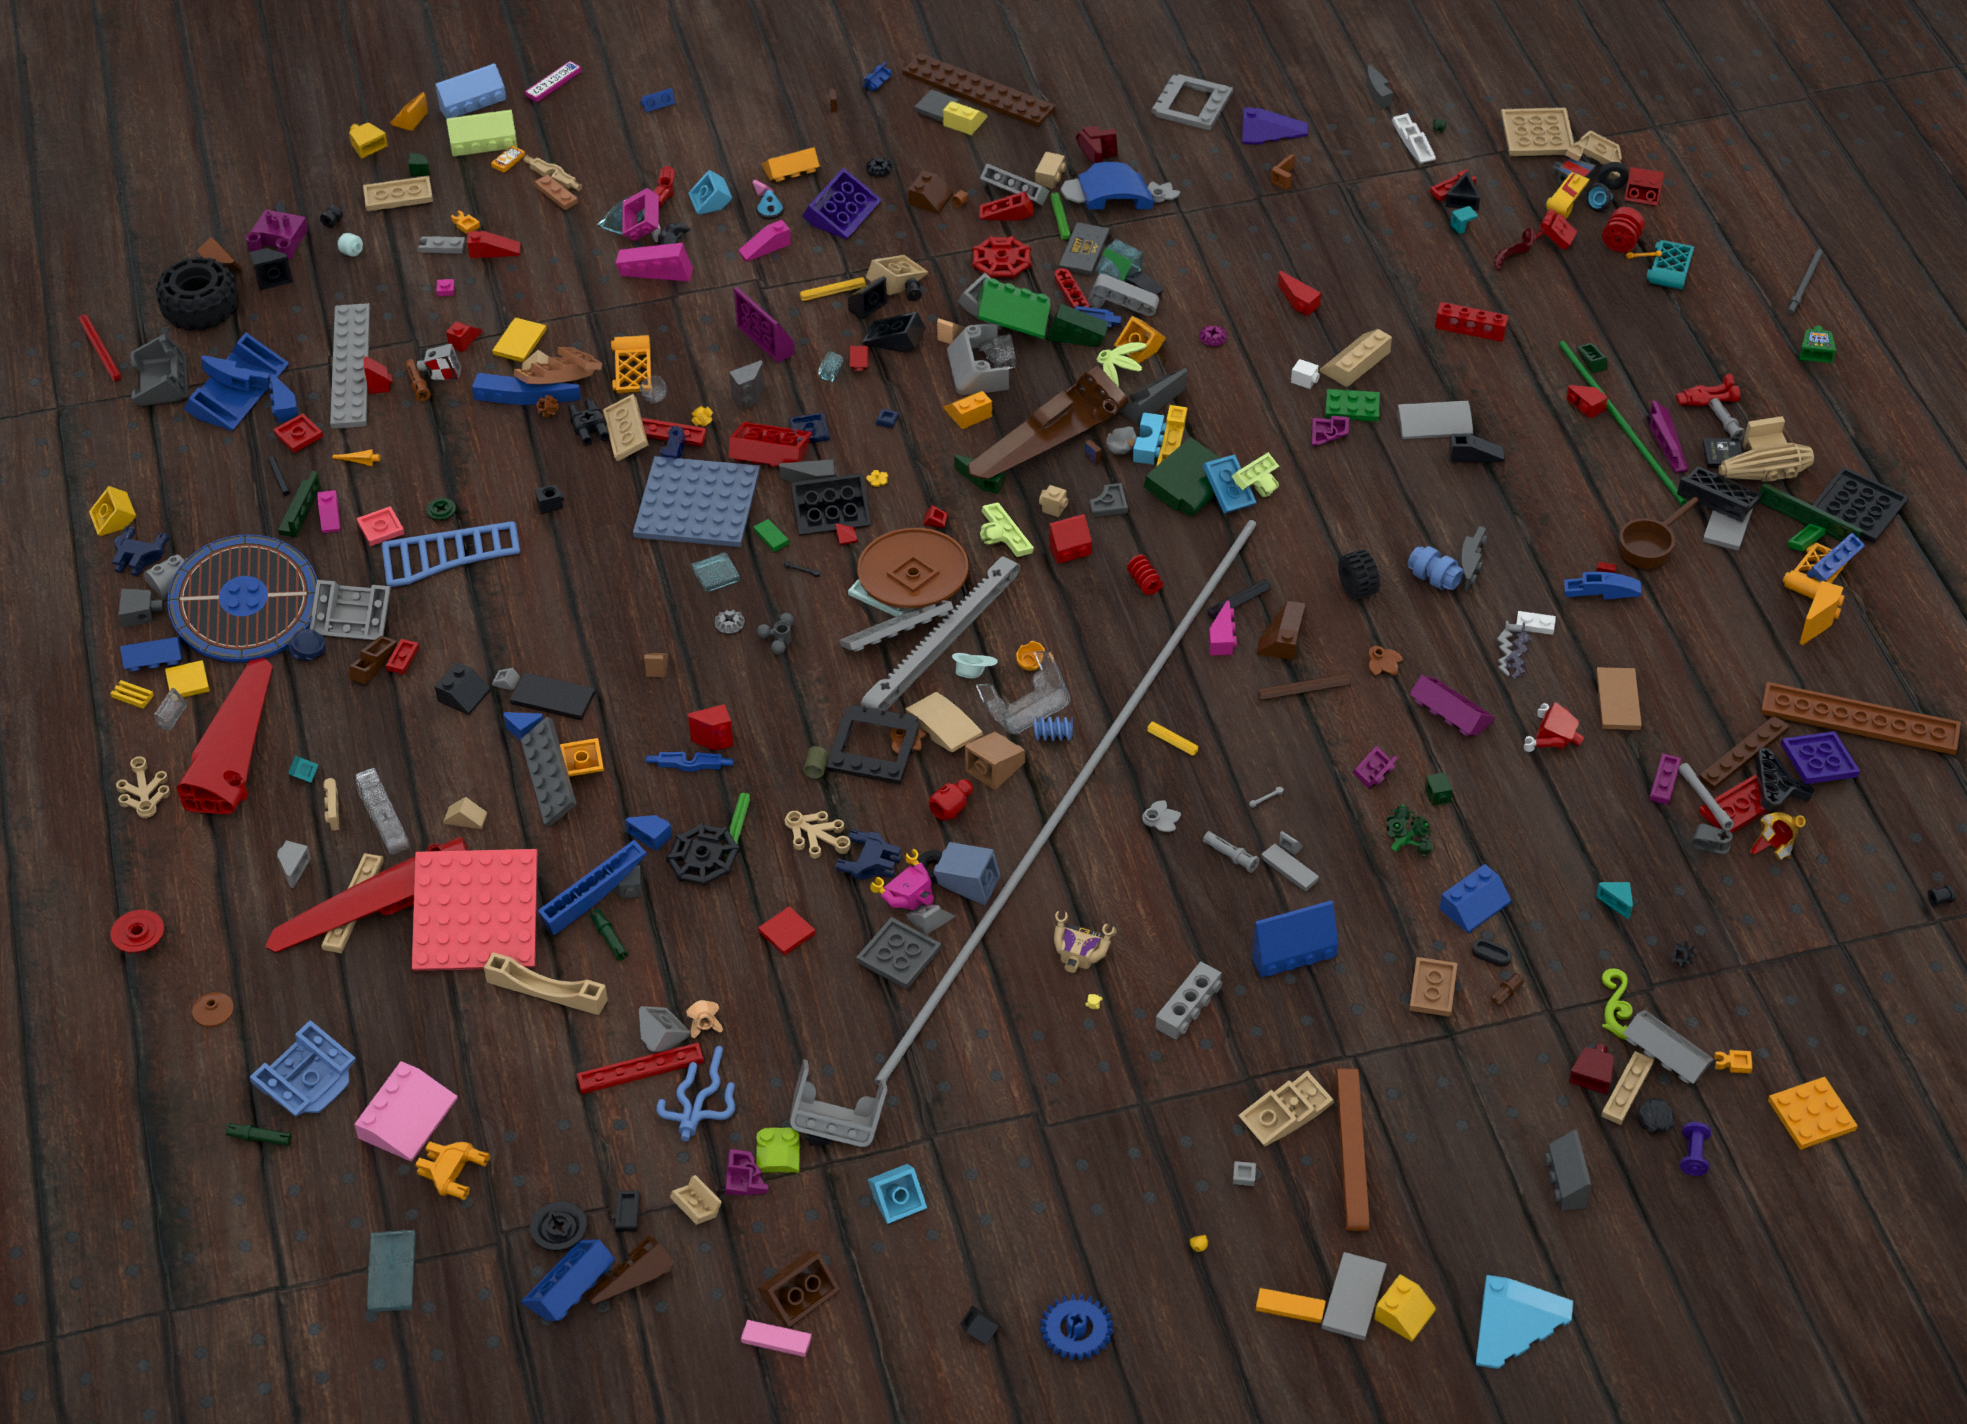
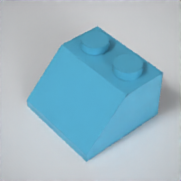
(710, 193)
(897, 1193)

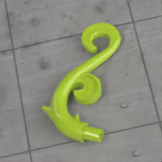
(1613, 1004)

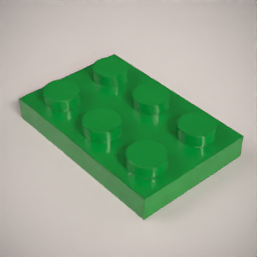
(1352, 404)

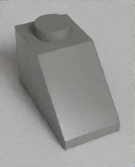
(293, 861)

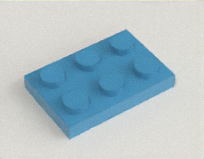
(1227, 492)

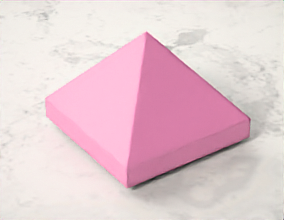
(761, 188)

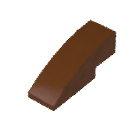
(372, 659)

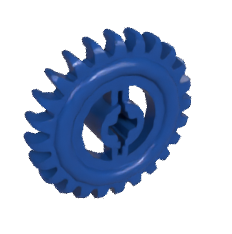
(1076, 1314)

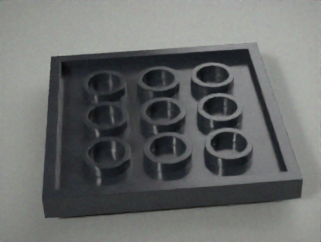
(1861, 503)

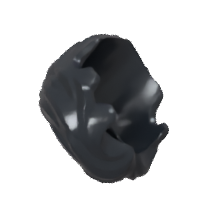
(1655, 1115)

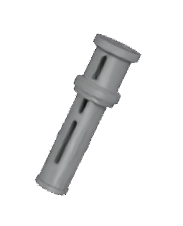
(1729, 424)
(1238, 855)

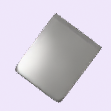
(506, 679)
(1289, 843)

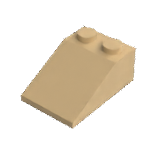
(897, 272)

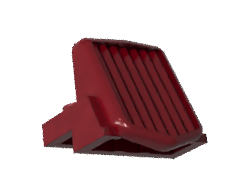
(1097, 143)

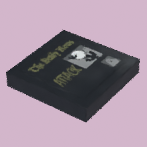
(1720, 449)

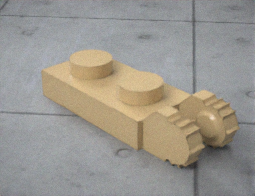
(331, 803)

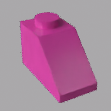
(329, 511)

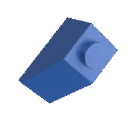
(649, 830)

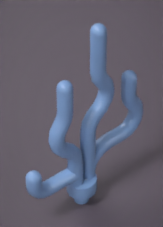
(690, 1117)

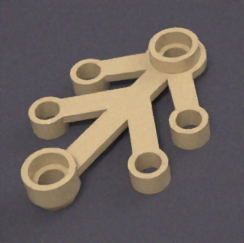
(146, 807)
(797, 821)

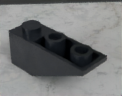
(1473, 449)

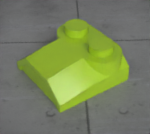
(778, 1150)

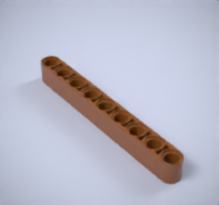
(1352, 1149)

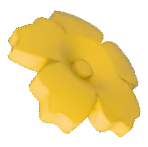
(877, 479)

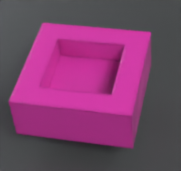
(445, 287)

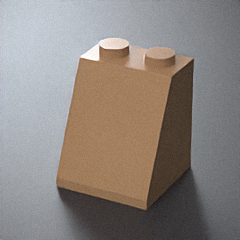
(993, 759)

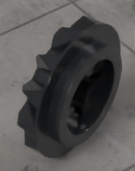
(874, 169)

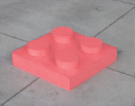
(380, 526)

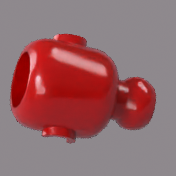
(950, 799)

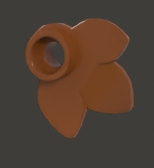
(1385, 661)
(898, 735)

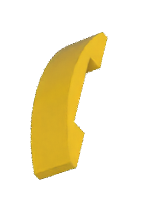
(1173, 432)

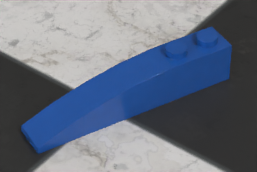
(515, 391)
(590, 888)

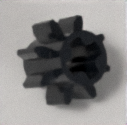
(1689, 953)

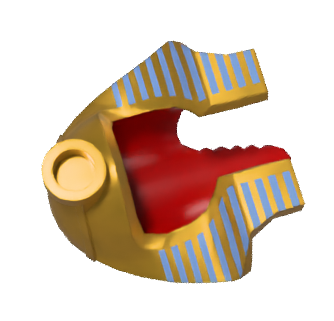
(1779, 832)

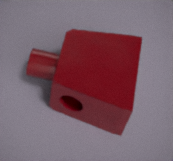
(1593, 1069)

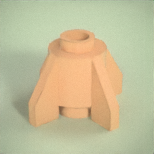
(703, 1017)

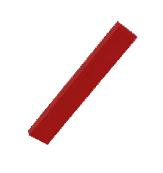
(639, 1068)

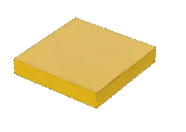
(188, 679)

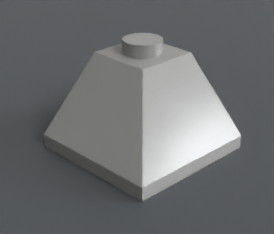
(661, 1029)

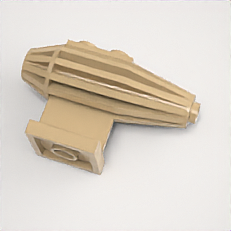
(1769, 454)

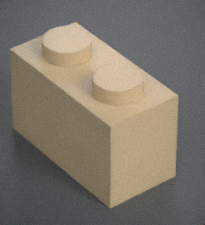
(1050, 170)

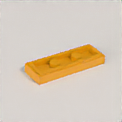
(1290, 1305)

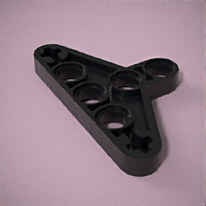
(1776, 783)

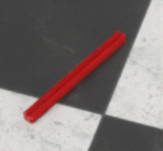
(99, 347)

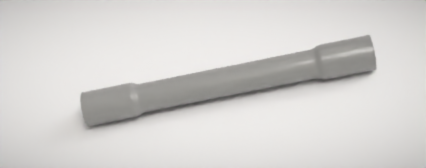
(1720, 815)

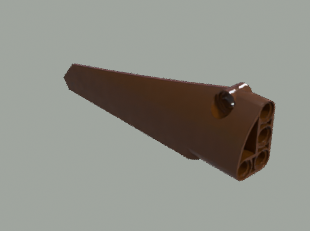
(1066, 415)

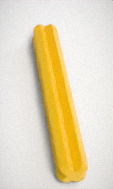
(832, 289)

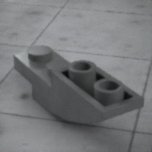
(1471, 557)

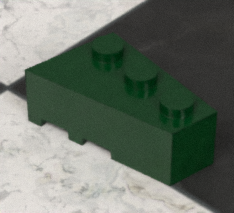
(1076, 328)

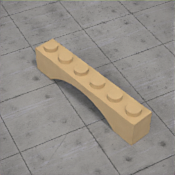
(581, 995)

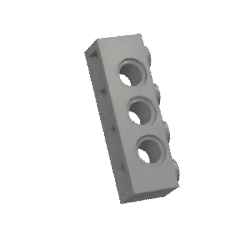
(1014, 183)
(1188, 1000)

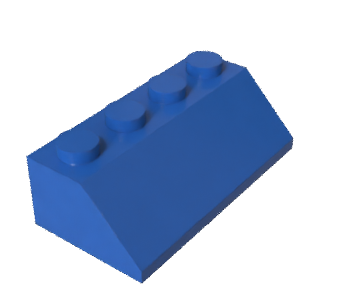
(569, 1280)

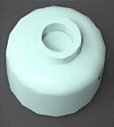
(350, 244)

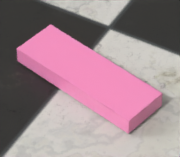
(776, 1338)

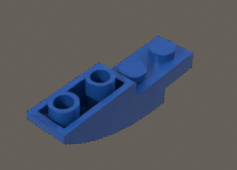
(233, 376)
(1605, 583)

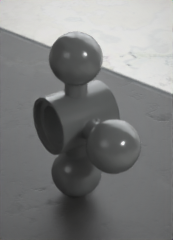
(781, 633)

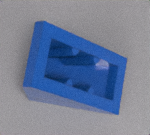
(521, 723)

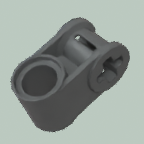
(1710, 838)

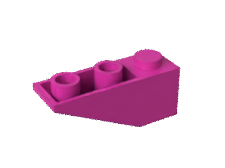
(1221, 632)

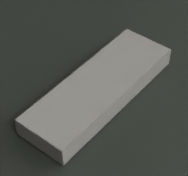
(1290, 867)

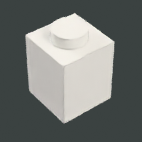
(1305, 374)

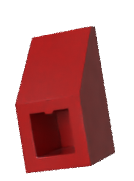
(1587, 400)

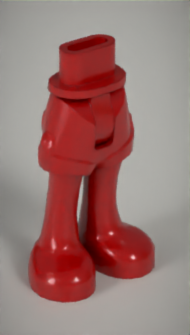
(1703, 395)

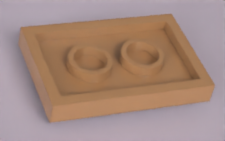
(1433, 986)

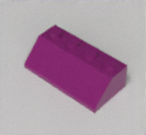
(1451, 705)

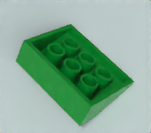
(1013, 307)

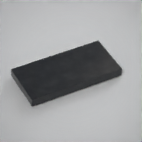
(552, 696)

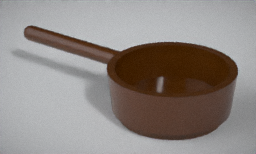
(1648, 542)

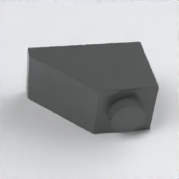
(631, 885)

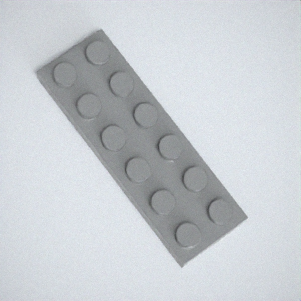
(892, 626)

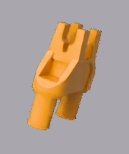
(448, 1165)

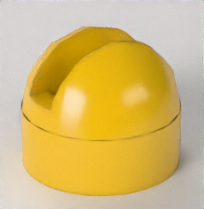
(1199, 1243)

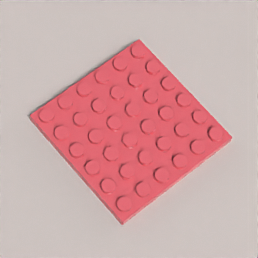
(473, 908)

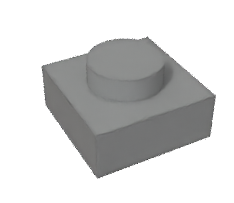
(1244, 1173)

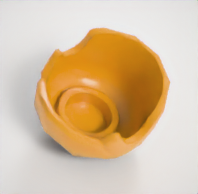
(1026, 658)

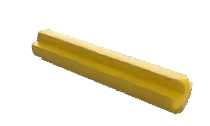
(1172, 738)

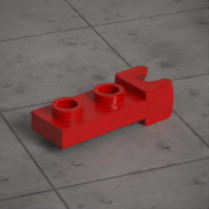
(1440, 190)

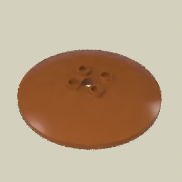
(891, 558)

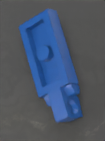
(1102, 314)

